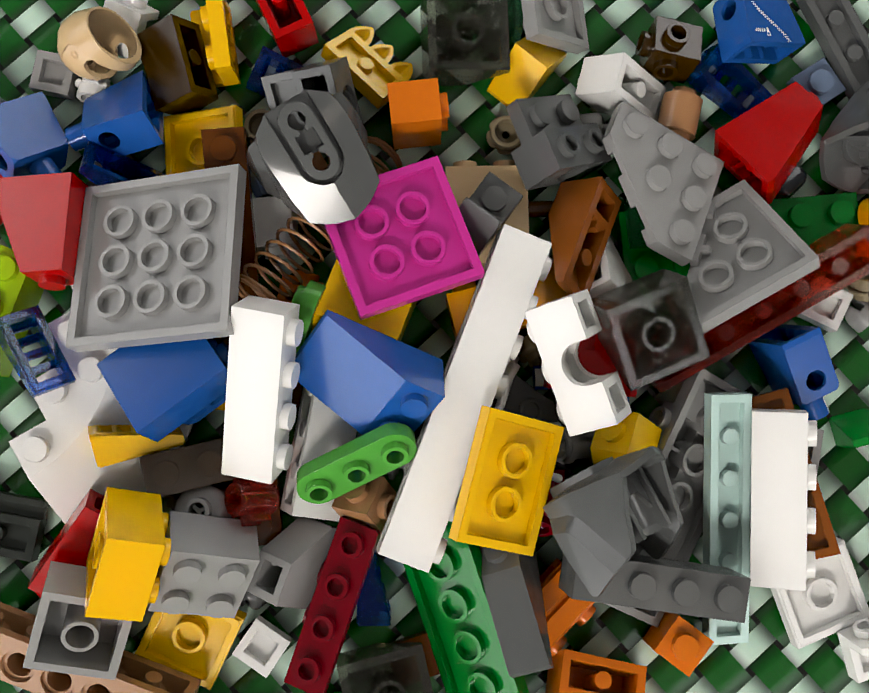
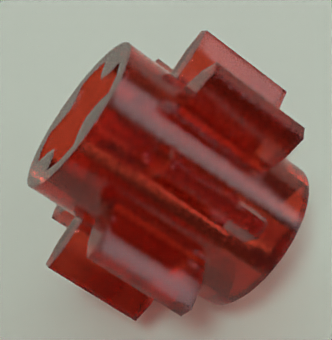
(251, 501)

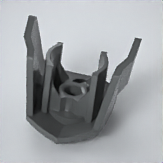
(846, 146)
(284, 158)
(610, 510)

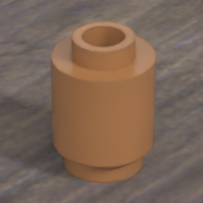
(681, 111)

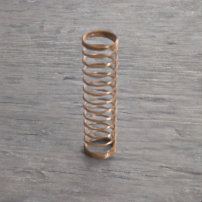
(262, 291)

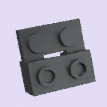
(325, 76)
(554, 141)

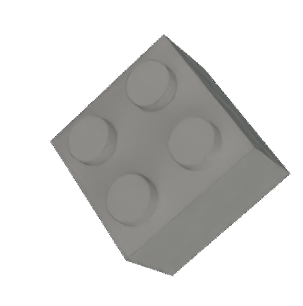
(207, 566)
(67, 639)

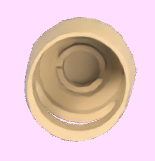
(91, 40)

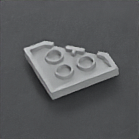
(664, 179)
(743, 256)

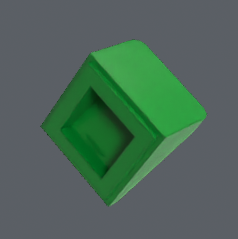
(851, 428)

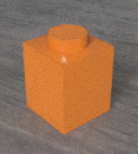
(678, 642)

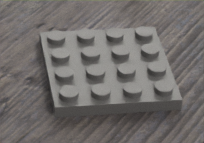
(158, 260)

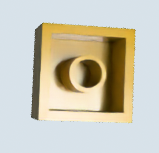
(126, 555)

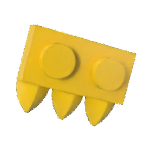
(368, 63)

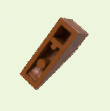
(580, 230)

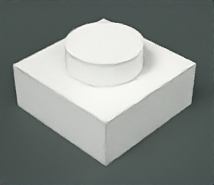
(829, 312)
(262, 646)

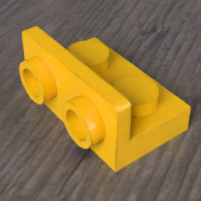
(219, 41)

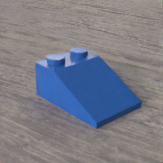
(369, 375)

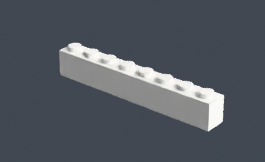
(471, 380)

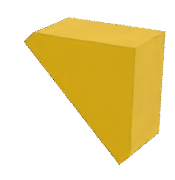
(529, 69)

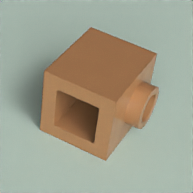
(368, 503)

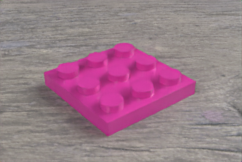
(405, 241)

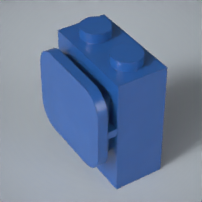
(167, 383)

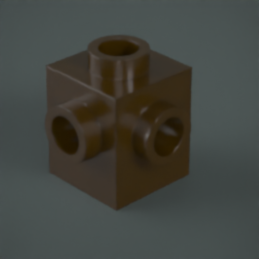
(670, 49)

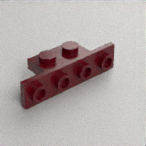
(332, 606)

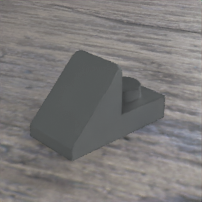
(488, 210)

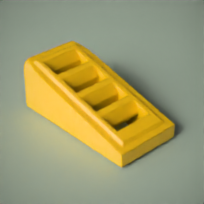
(121, 443)

